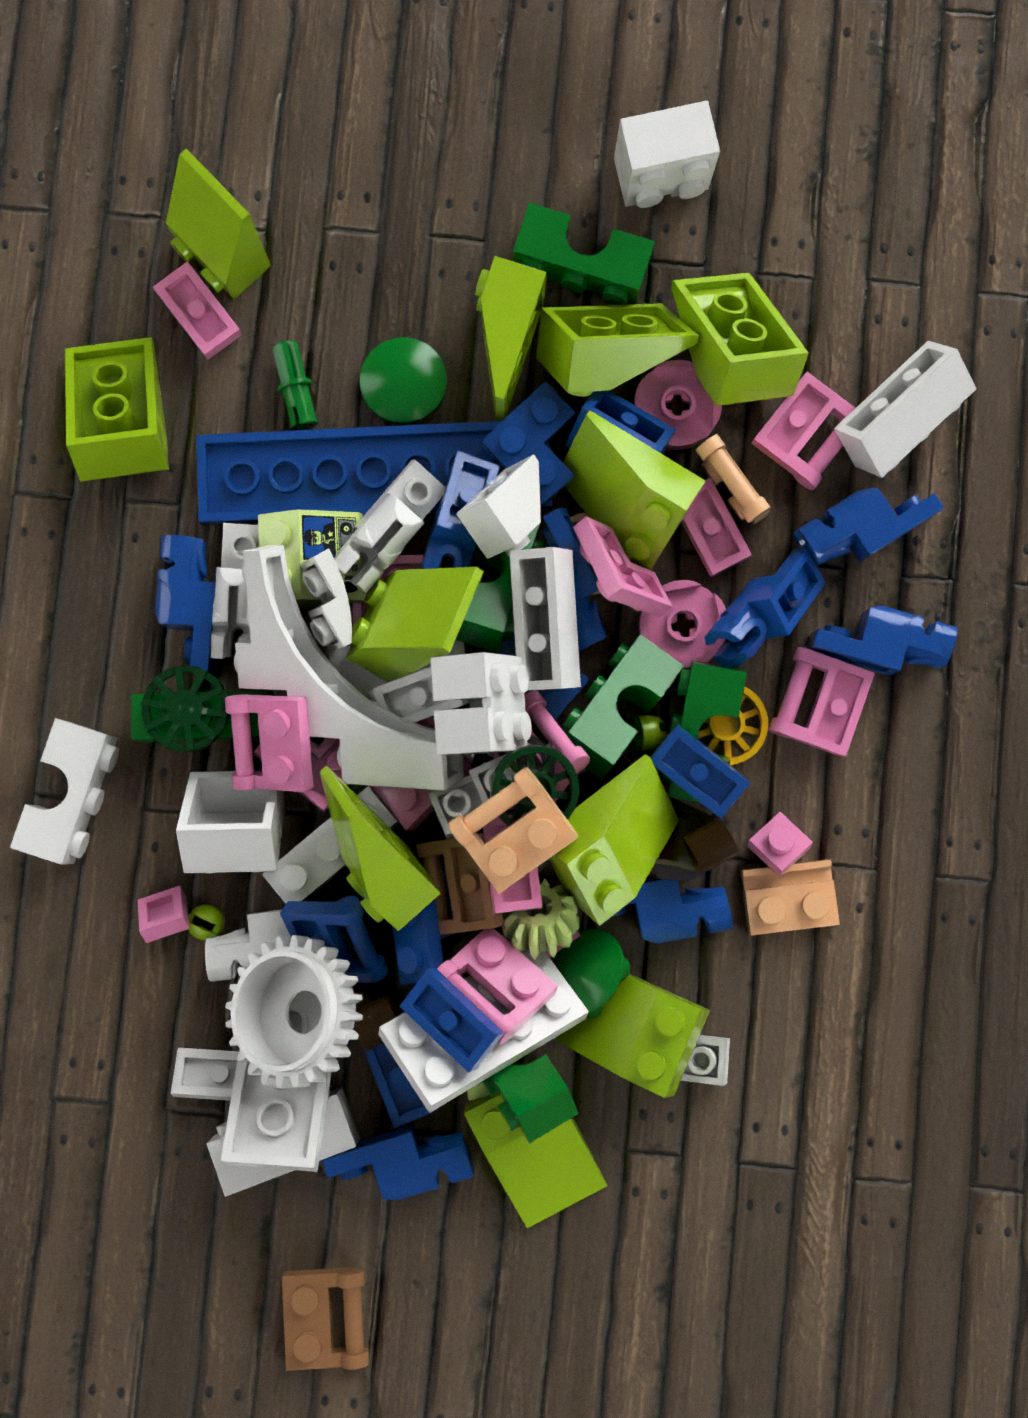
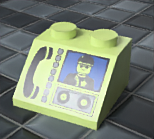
(305, 536)

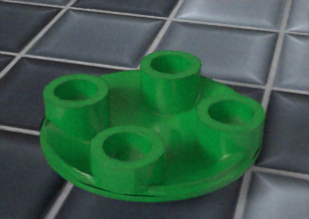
(403, 380)
(593, 968)

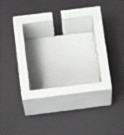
(666, 154)
(498, 706)
(229, 827)

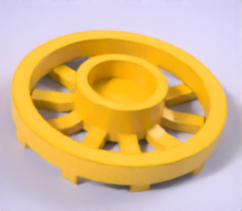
(730, 728)

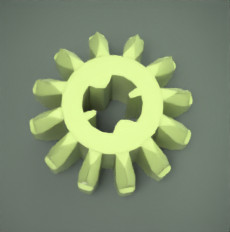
(543, 927)

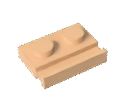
(794, 901)

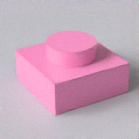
(779, 844)
(163, 914)

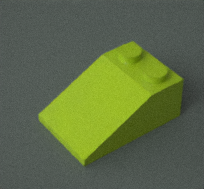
(213, 229)
(510, 312)
(742, 341)
(608, 343)
(114, 410)
(629, 487)
(411, 619)
(617, 841)
(379, 860)
(641, 1035)
(537, 1175)

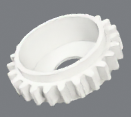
(262, 1011)

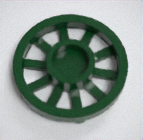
(184, 708)
(545, 780)

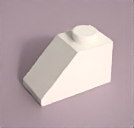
(505, 509)

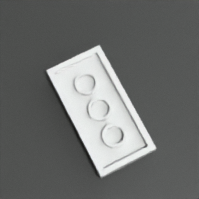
(441, 1078)
(278, 1124)

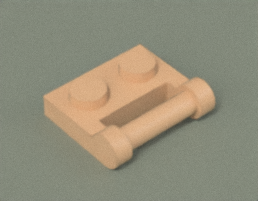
(722, 468)
(521, 844)

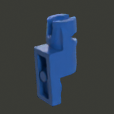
(863, 524)
(448, 533)
(561, 534)
(184, 598)
(766, 608)
(885, 639)
(670, 916)
(402, 1163)

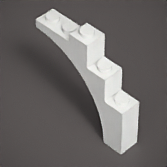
(283, 655)

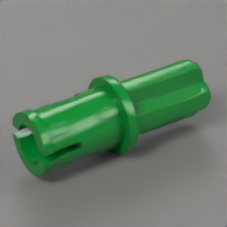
(294, 385)

